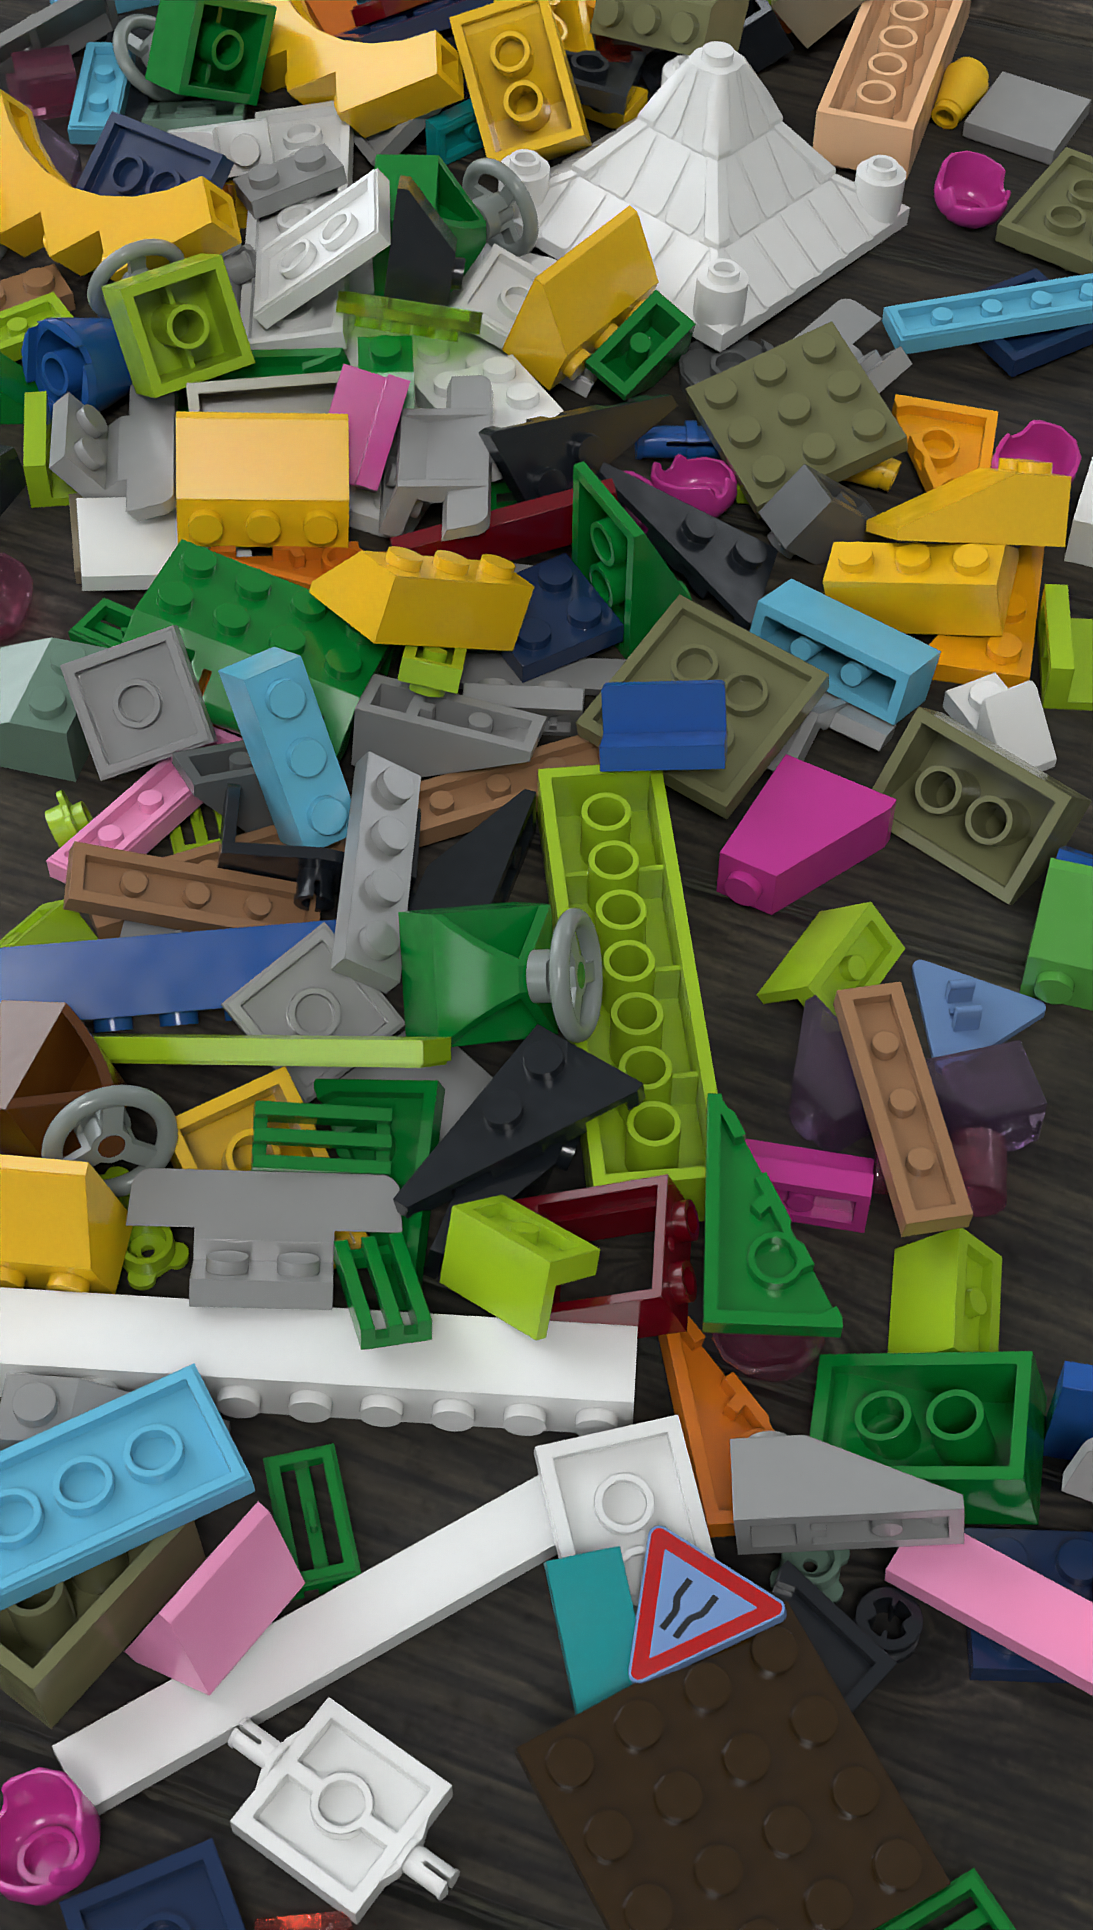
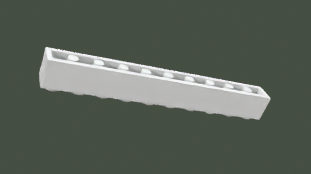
(314, 1368)

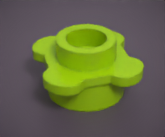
(67, 819)
(168, 1255)

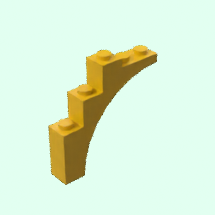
(369, 83)
(85, 228)

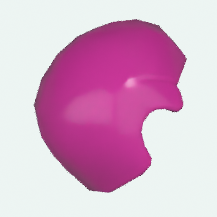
(971, 190)
(1041, 443)
(698, 482)
(45, 1836)

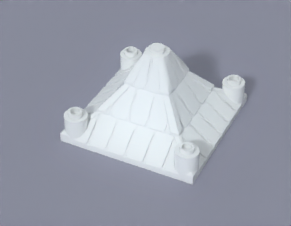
(724, 194)

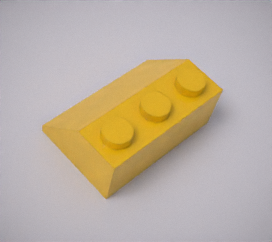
(582, 300)
(262, 479)
(925, 585)
(428, 598)
(59, 1227)

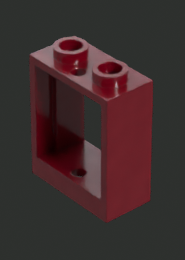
(622, 1211)

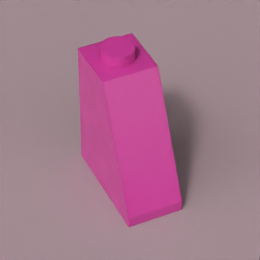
(801, 835)

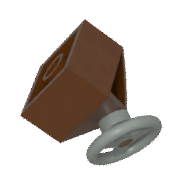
(68, 1098)

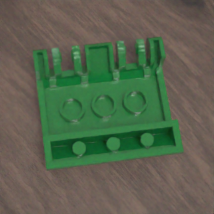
(239, 611)

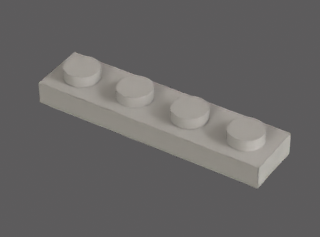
(376, 872)

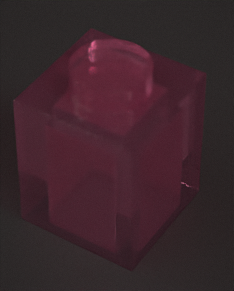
(44, 81)

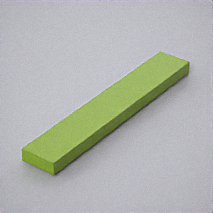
(276, 1050)

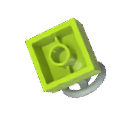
(171, 320)

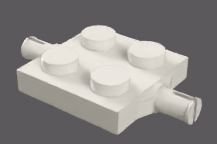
(342, 1809)

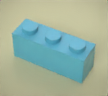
(864, 658)
(289, 747)

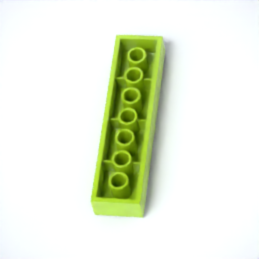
(617, 860)

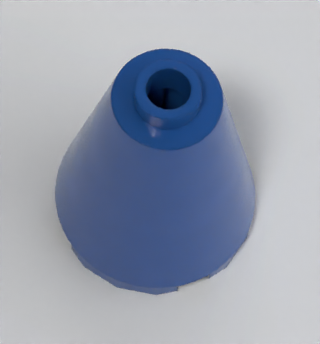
(78, 359)

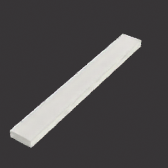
(312, 1647)

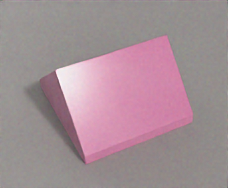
(222, 1606)

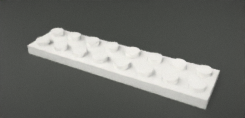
(316, 321)

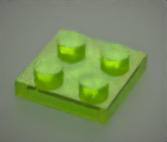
(408, 316)

